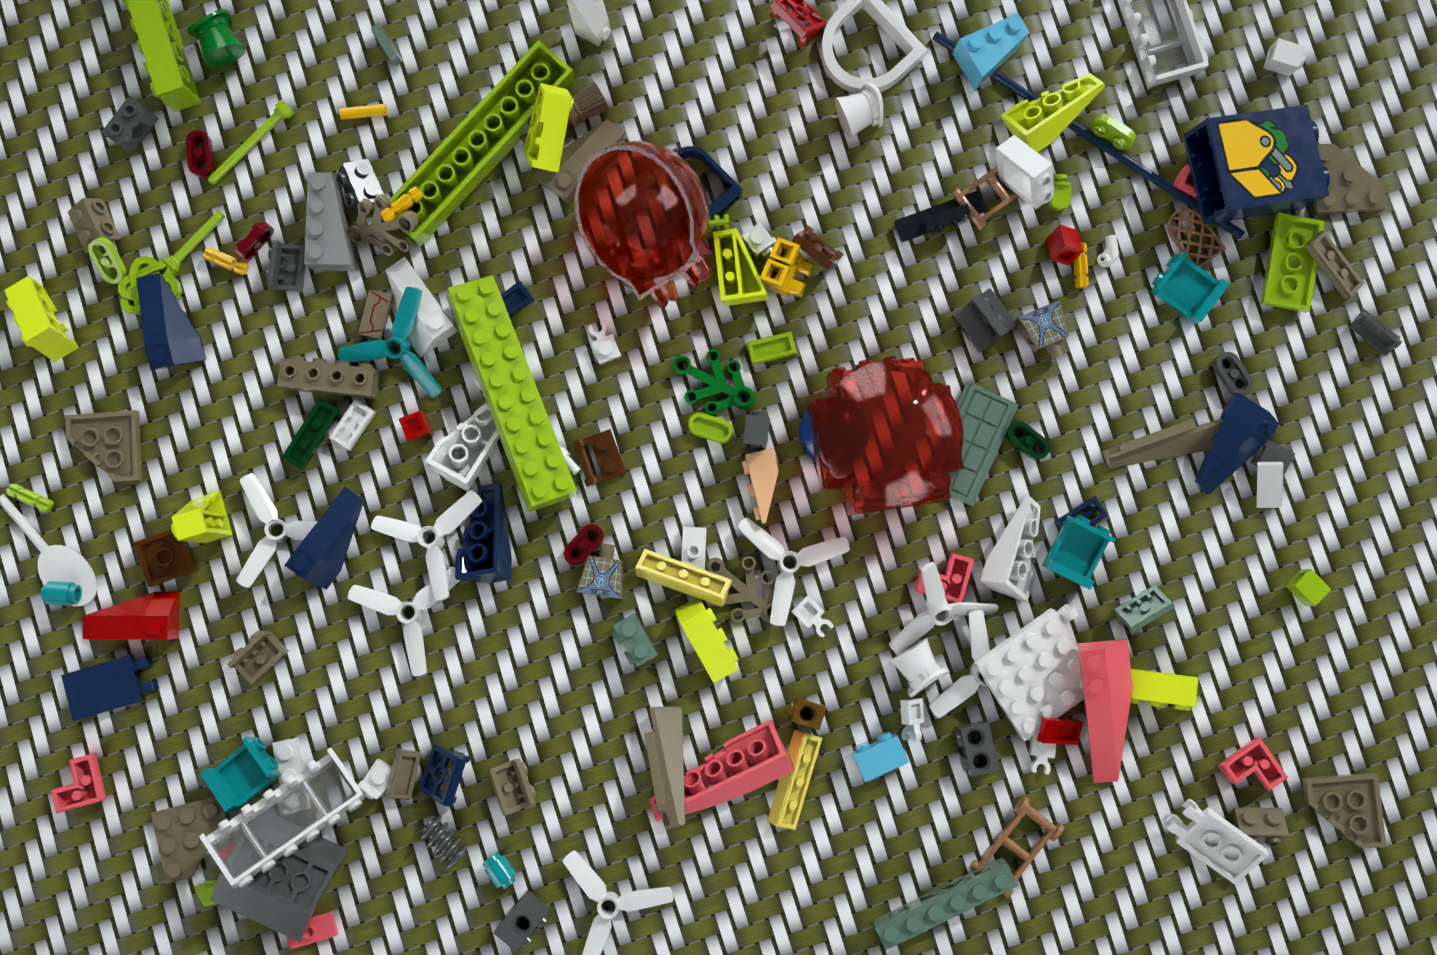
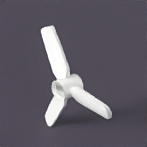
(268, 514)
(444, 525)
(805, 557)
(392, 605)
(937, 612)
(967, 684)
(597, 891)

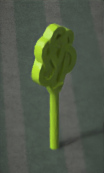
(128, 285)

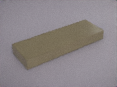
(1334, 264)

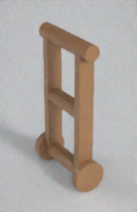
(997, 188)
(1021, 808)

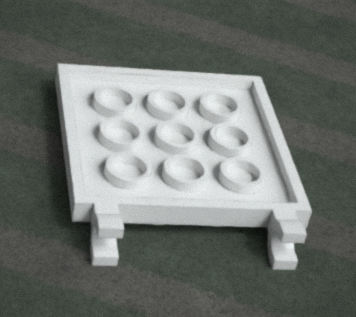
(1035, 671)

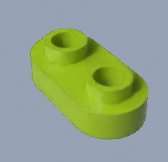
(1113, 131)
(107, 260)

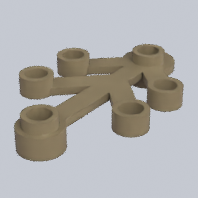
(363, 233)
(747, 593)

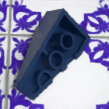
(165, 326)
(1242, 433)
(326, 545)
(486, 545)

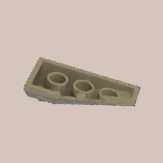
(576, 156)

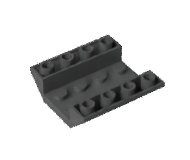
(288, 891)

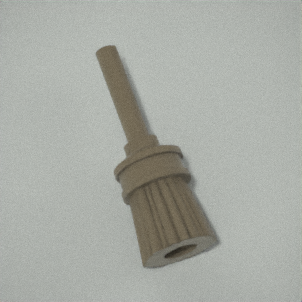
(585, 105)

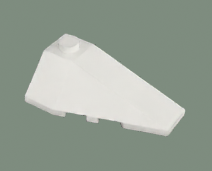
(590, 20)
(466, 449)

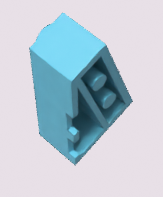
(989, 48)

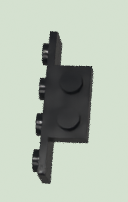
(938, 217)

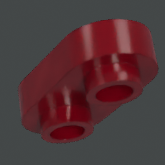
(199, 155)
(254, 241)
(583, 544)

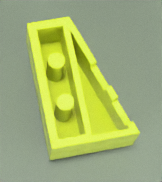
(548, 127)
(736, 270)
(37, 319)
(202, 520)
(707, 639)
(1164, 688)

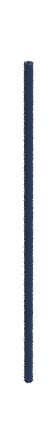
(1102, 144)

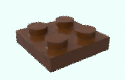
(164, 558)

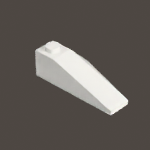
(432, 322)
(1010, 560)

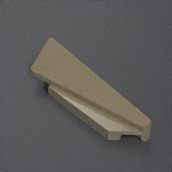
(1166, 443)
(667, 764)

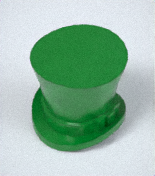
(216, 39)

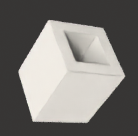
(1284, 57)

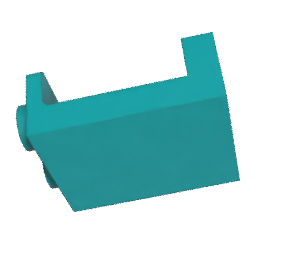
(1188, 288)
(1078, 550)
(242, 775)

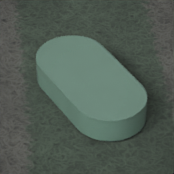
(386, 44)

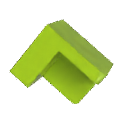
(1308, 587)

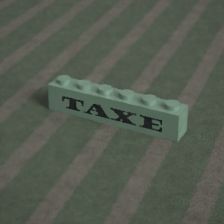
(944, 903)

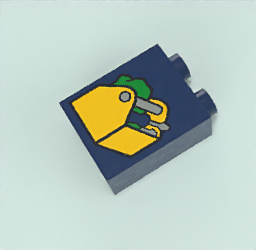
(1256, 164)

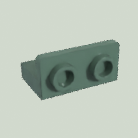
(1143, 609)

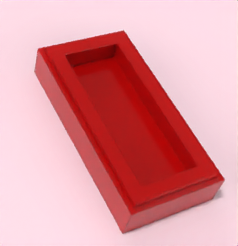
(1059, 731)

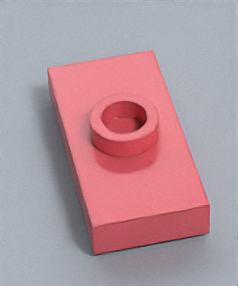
(322, 927)

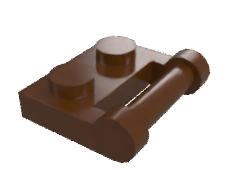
(817, 248)
(606, 456)

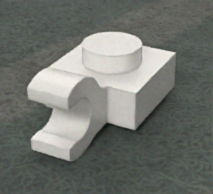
(911, 716)

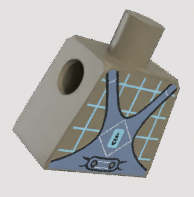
(1044, 329)
(603, 574)

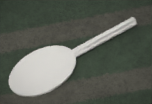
(56, 561)

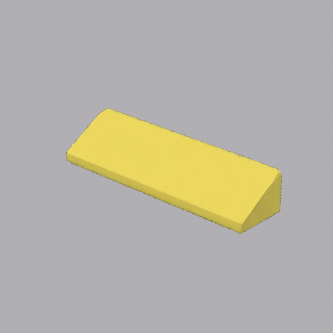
(683, 577)
(793, 786)

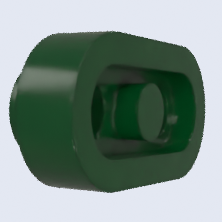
(1027, 440)

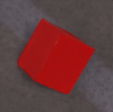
(1064, 245)
(416, 425)

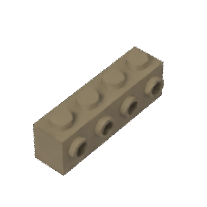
(328, 378)

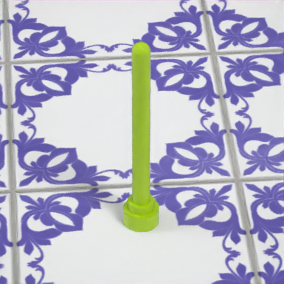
(281, 111)

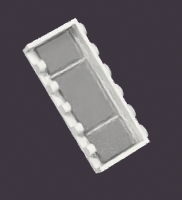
(1164, 39)
(283, 820)

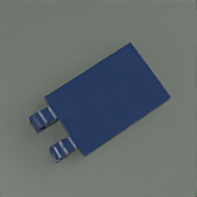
(106, 686)

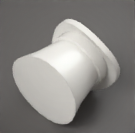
(860, 110)
(918, 667)

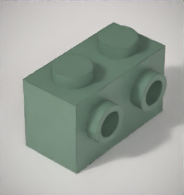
(635, 640)

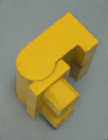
(784, 268)

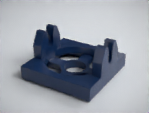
(430, 783)

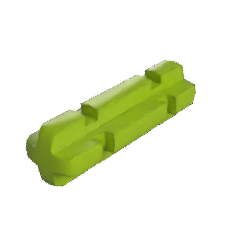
(30, 498)

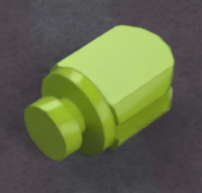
(1062, 193)

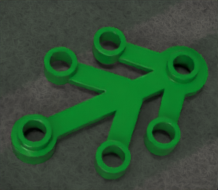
(716, 384)

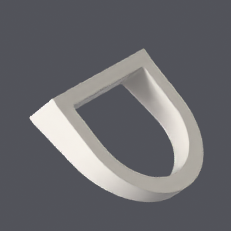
(891, 25)

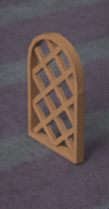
(1176, 239)

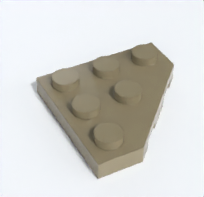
(1350, 185)
(109, 442)
(1349, 805)
(178, 835)

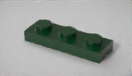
(311, 434)

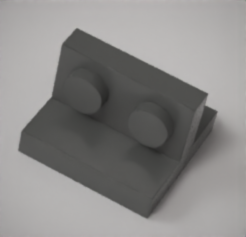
(984, 320)

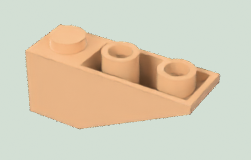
(763, 475)

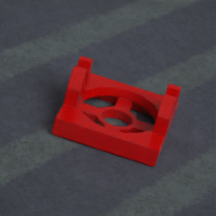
(811, 18)

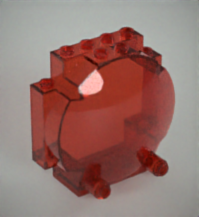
(886, 436)

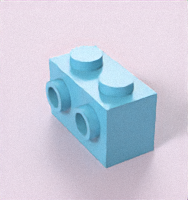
(879, 756)

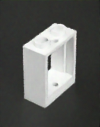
(1025, 172)

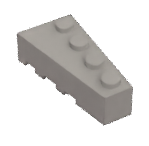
(326, 226)

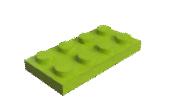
(1290, 266)

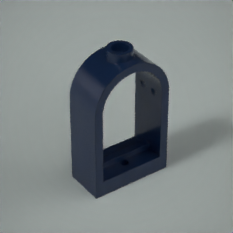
(733, 192)

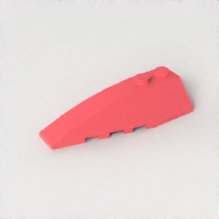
(1107, 701)
(735, 770)

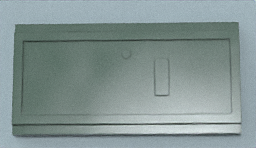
(984, 426)

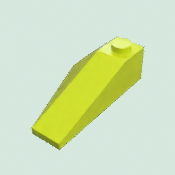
(1045, 118)

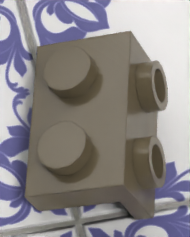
(92, 221)
(258, 656)
(512, 786)
(1262, 824)

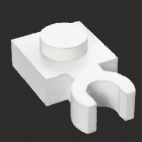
(605, 346)
(809, 613)
(1042, 752)

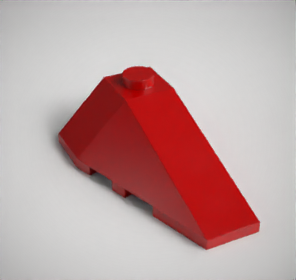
(141, 618)

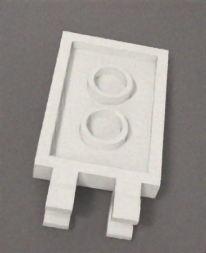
(1216, 842)

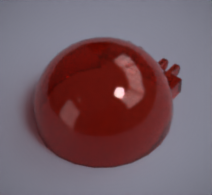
(644, 217)

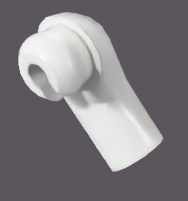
(1111, 252)

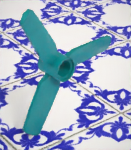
(402, 329)

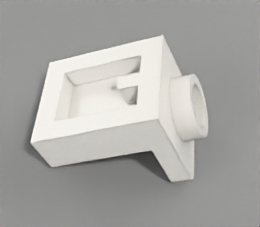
(759, 241)
(376, 780)

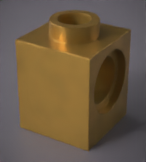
(815, 720)

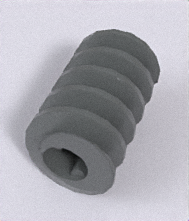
(443, 841)

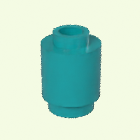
(61, 593)
(499, 871)

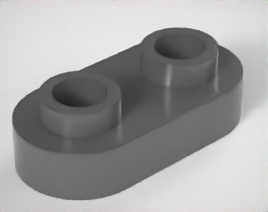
(1234, 372)

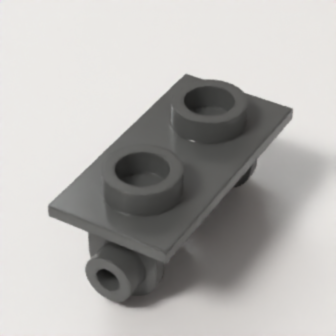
(1375, 332)

